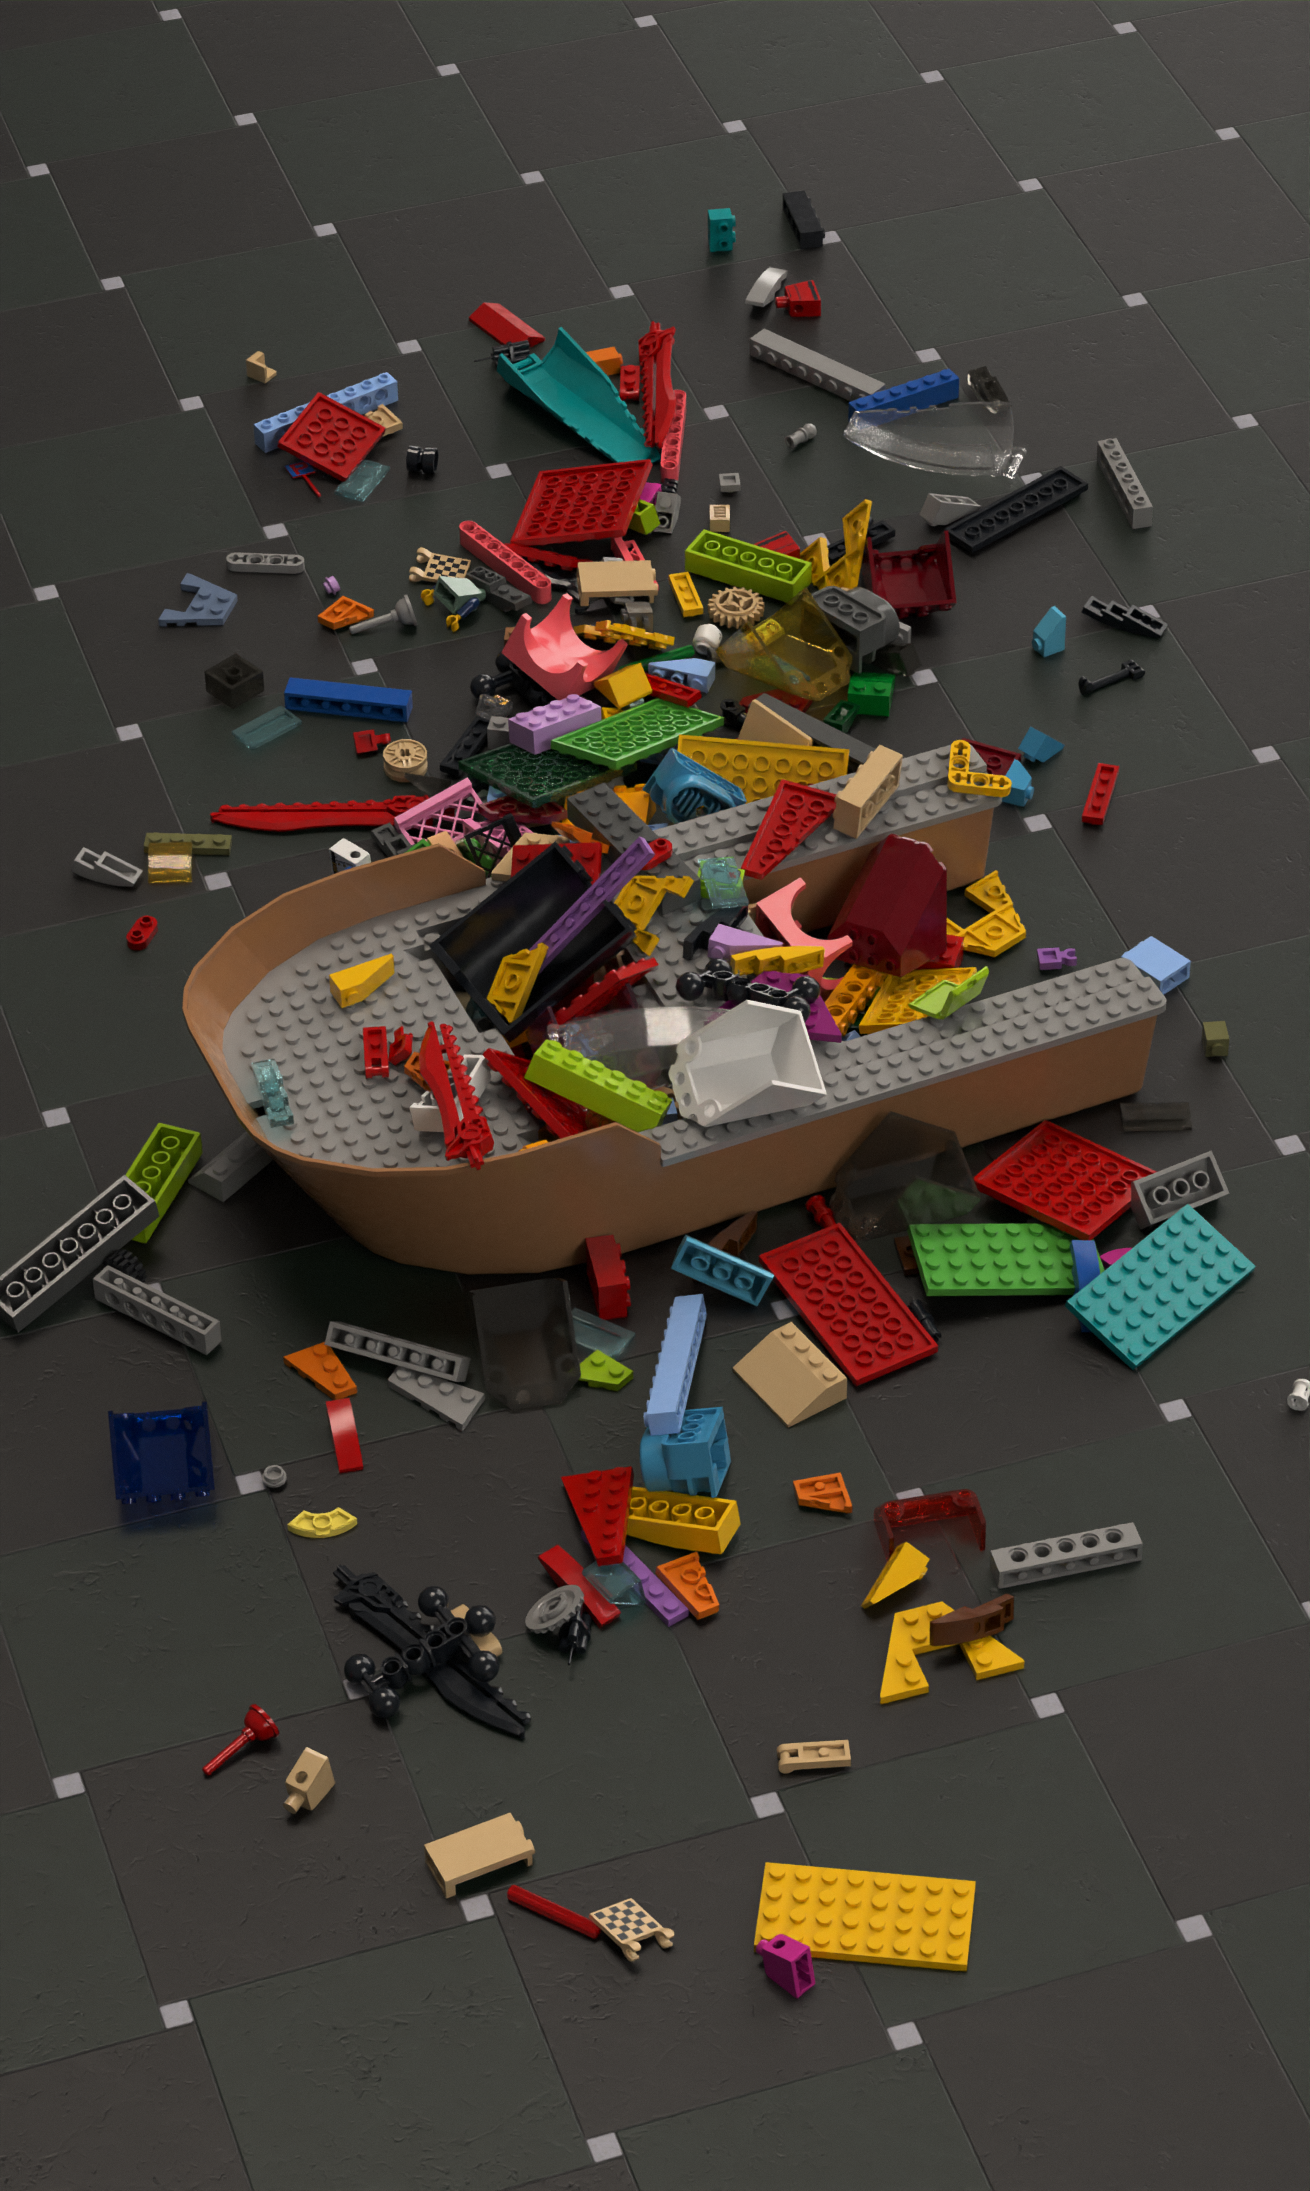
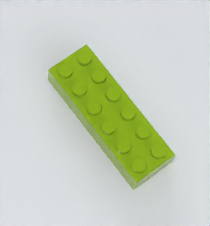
(747, 566)
(597, 1087)
(164, 1167)

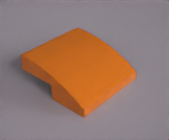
(577, 834)

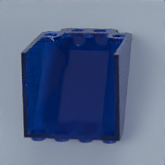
(161, 1454)

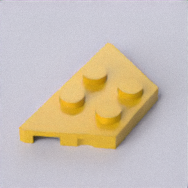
(515, 981)

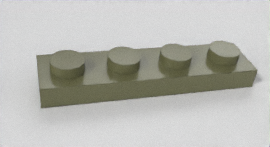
(201, 843)

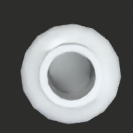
(705, 637)

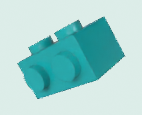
(721, 229)

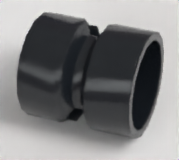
(422, 459)

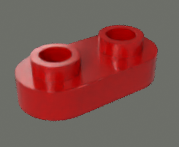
(662, 850)
(142, 933)

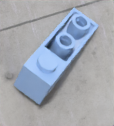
(691, 672)

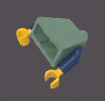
(457, 595)

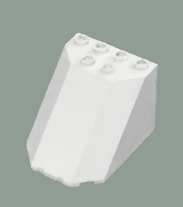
(746, 1066)

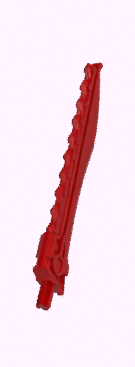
(659, 396)
(315, 815)
(473, 1131)

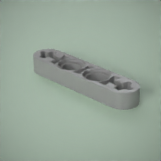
(244, 563)

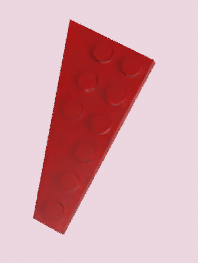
(788, 821)
(602, 1509)

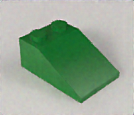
(872, 692)

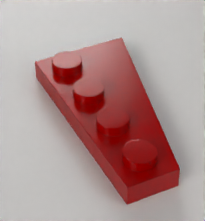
(549, 558)

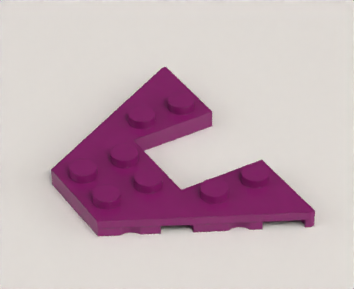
(820, 1023)

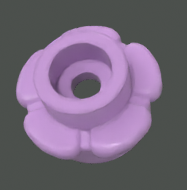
(331, 585)

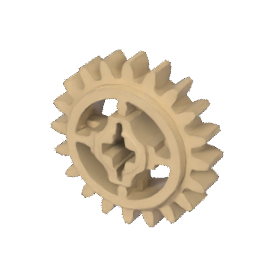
(735, 607)

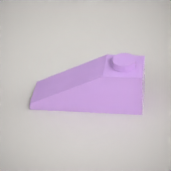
(731, 941)

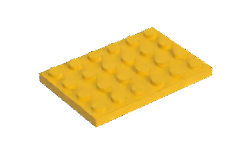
(892, 1000)

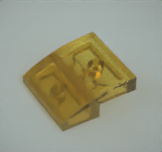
(170, 862)

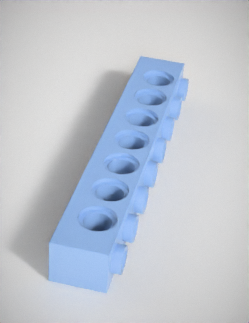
(359, 397)

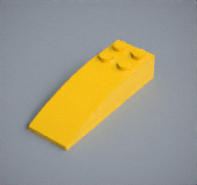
(683, 1520)

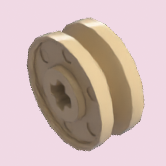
(404, 757)

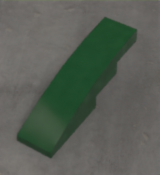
(842, 715)

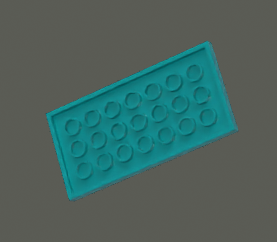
(1160, 1286)

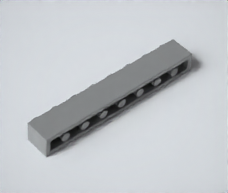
(813, 366)

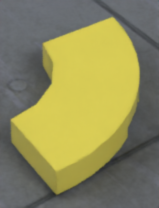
(322, 1524)

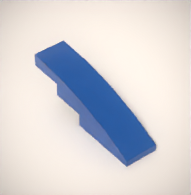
(1085, 1266)

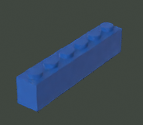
(921, 393)
(348, 699)

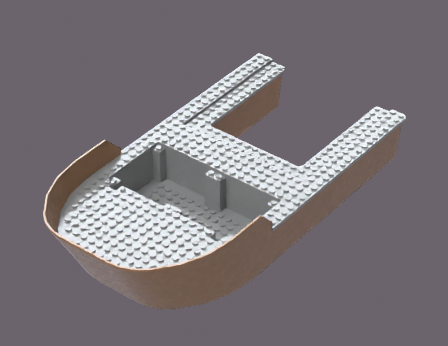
(529, 1210)

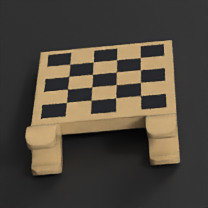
(438, 566)
(628, 1924)

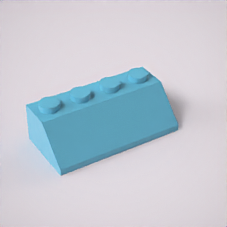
(721, 1270)

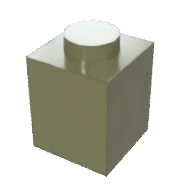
(1215, 1038)

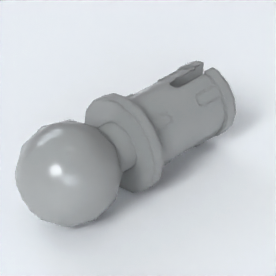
(802, 435)

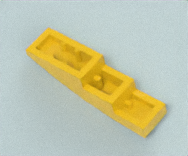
(780, 959)

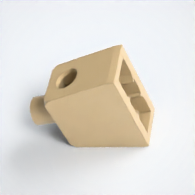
(308, 1781)

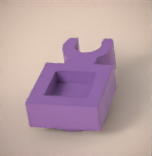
(1053, 959)

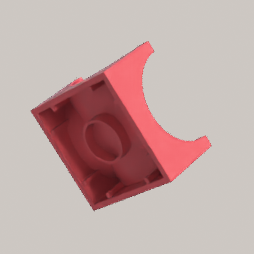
(557, 656)
(776, 923)

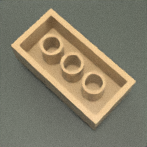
(867, 791)

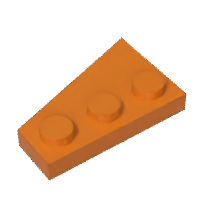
(324, 1369)
(689, 1584)

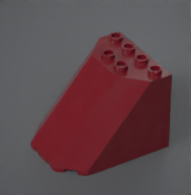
(912, 580)
(895, 908)

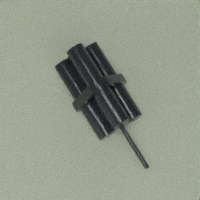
(512, 351)
(575, 1633)

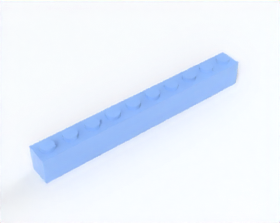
(676, 1365)

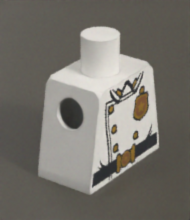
(347, 854)

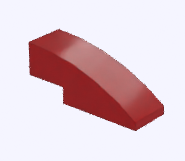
(344, 1435)

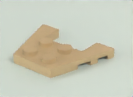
(502, 871)

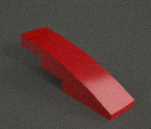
(568, 1571)

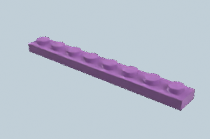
(592, 900)

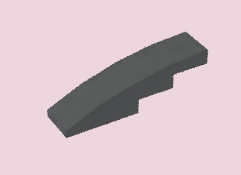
(390, 841)

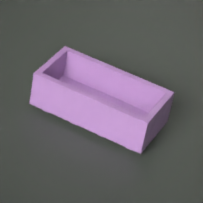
(544, 723)

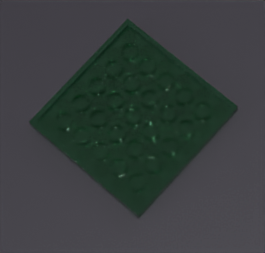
(540, 776)

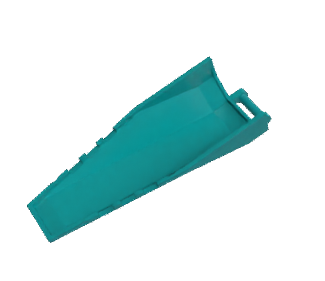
(580, 398)

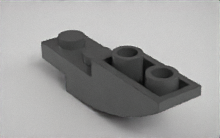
(497, 590)

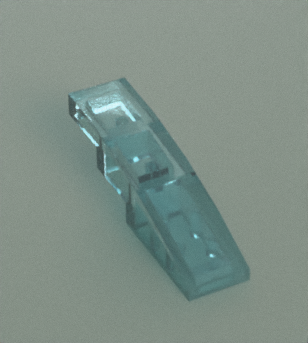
(272, 1093)

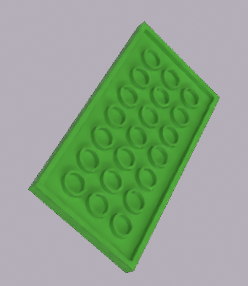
(636, 733)
(993, 1259)

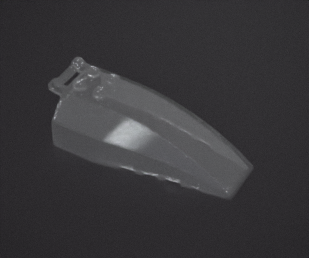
(945, 440)
(634, 1039)

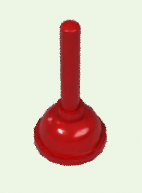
(257, 1726)

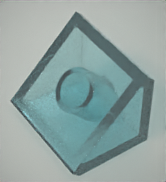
(616, 1583)

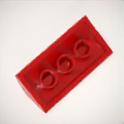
(503, 325)

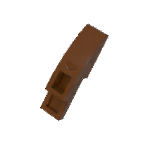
(972, 1624)

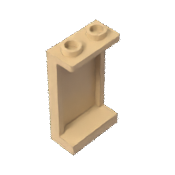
(616, 580)
(477, 1852)

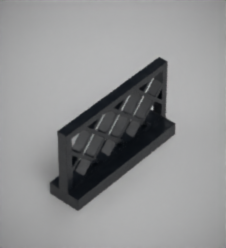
(511, 832)

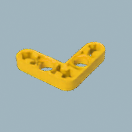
(964, 776)

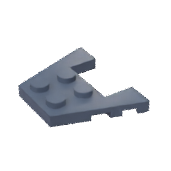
(208, 607)

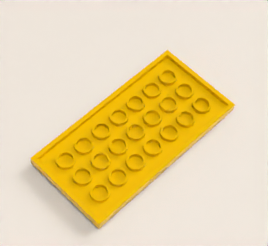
(762, 765)
(868, 1915)

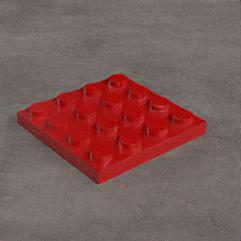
(331, 437)
(602, 993)

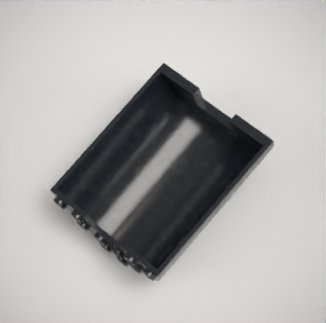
(515, 920)

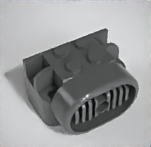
(860, 620)

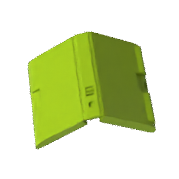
(948, 997)

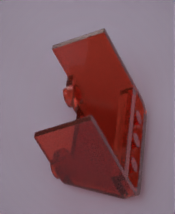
(927, 1509)

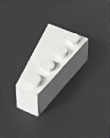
(426, 1113)

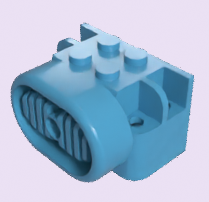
(685, 785)
(689, 1459)

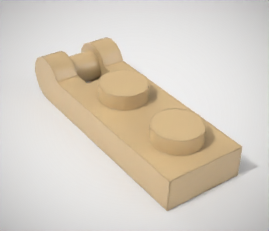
(813, 1755)

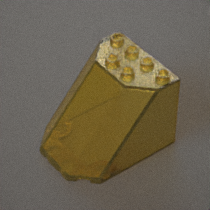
(801, 638)

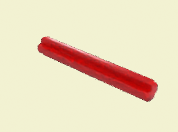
(553, 1911)

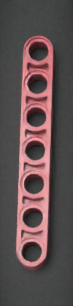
(673, 442)
(505, 562)

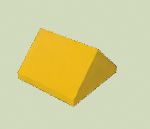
(625, 685)

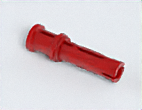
(822, 1214)

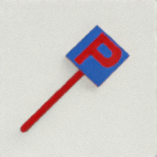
(302, 469)

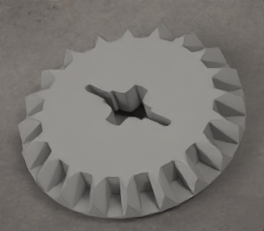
(554, 1609)

